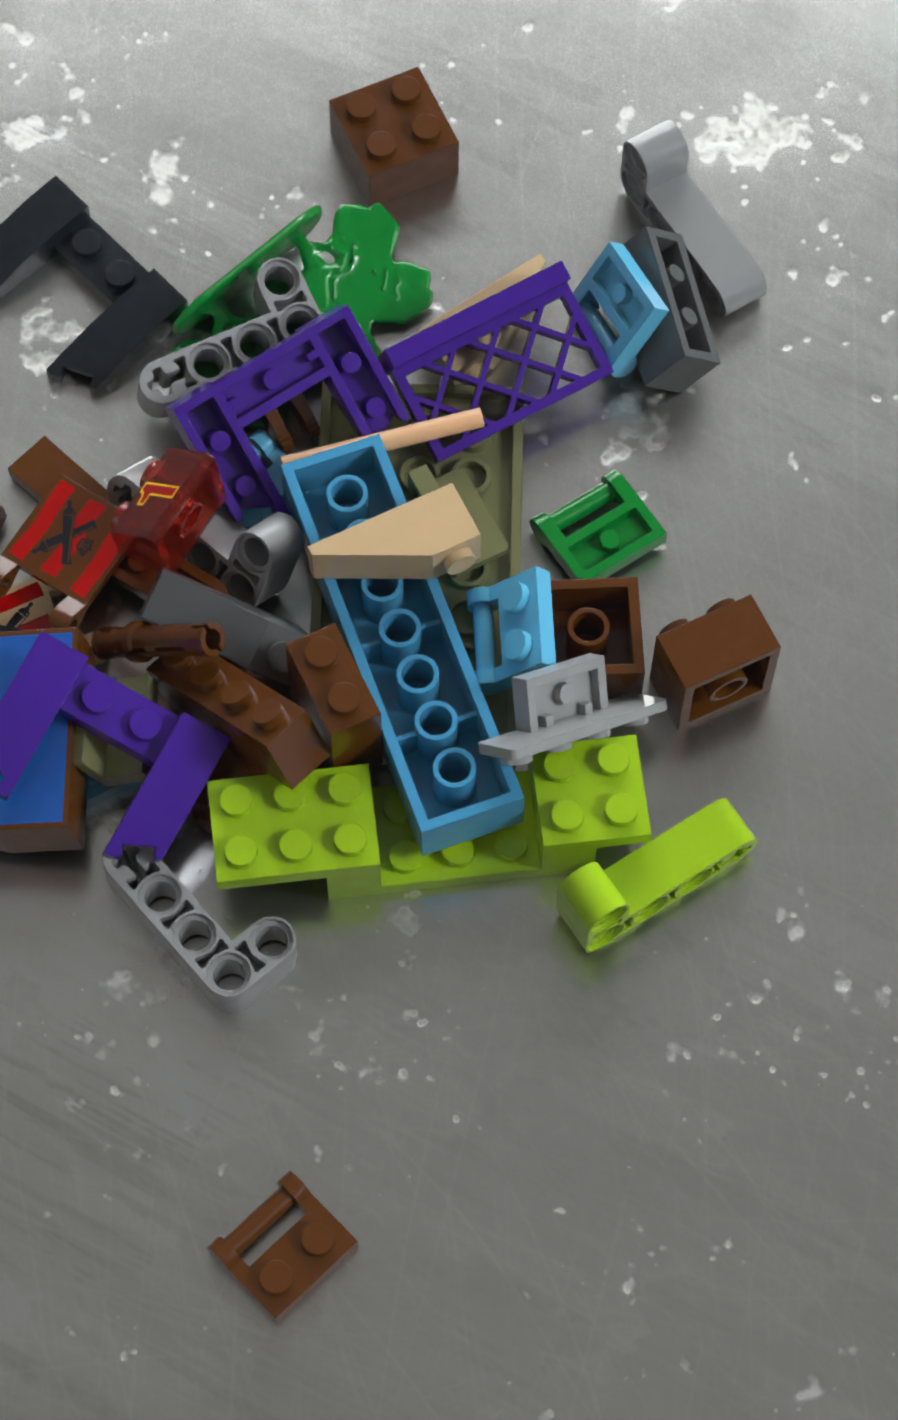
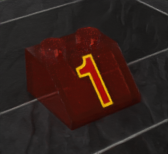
(169, 509)

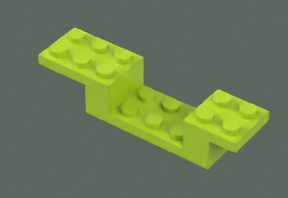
(365, 845)

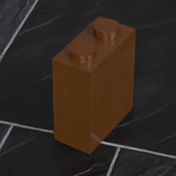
(335, 697)

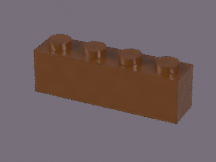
(259, 721)

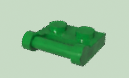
(607, 541)

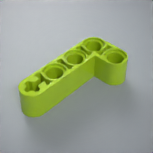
(614, 900)

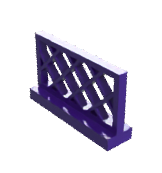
(488, 318)

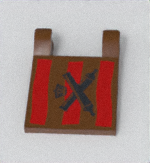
(66, 548)

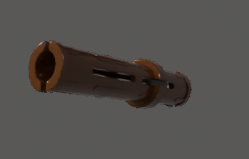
(142, 641)

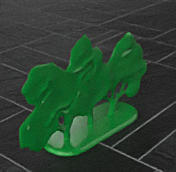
(359, 277)

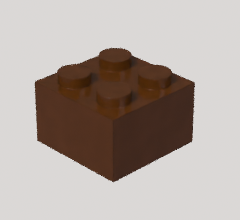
(394, 137)
(602, 620)
(714, 660)

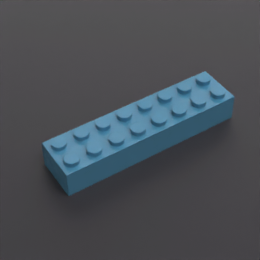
(407, 658)

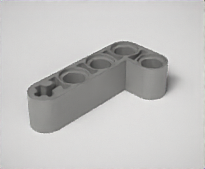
(671, 201)
(224, 348)
(247, 561)
(190, 918)

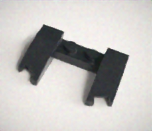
(138, 301)

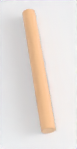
(410, 434)

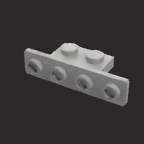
(563, 706)

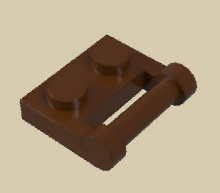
(295, 1260)

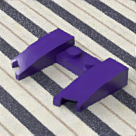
(322, 349)
(174, 747)

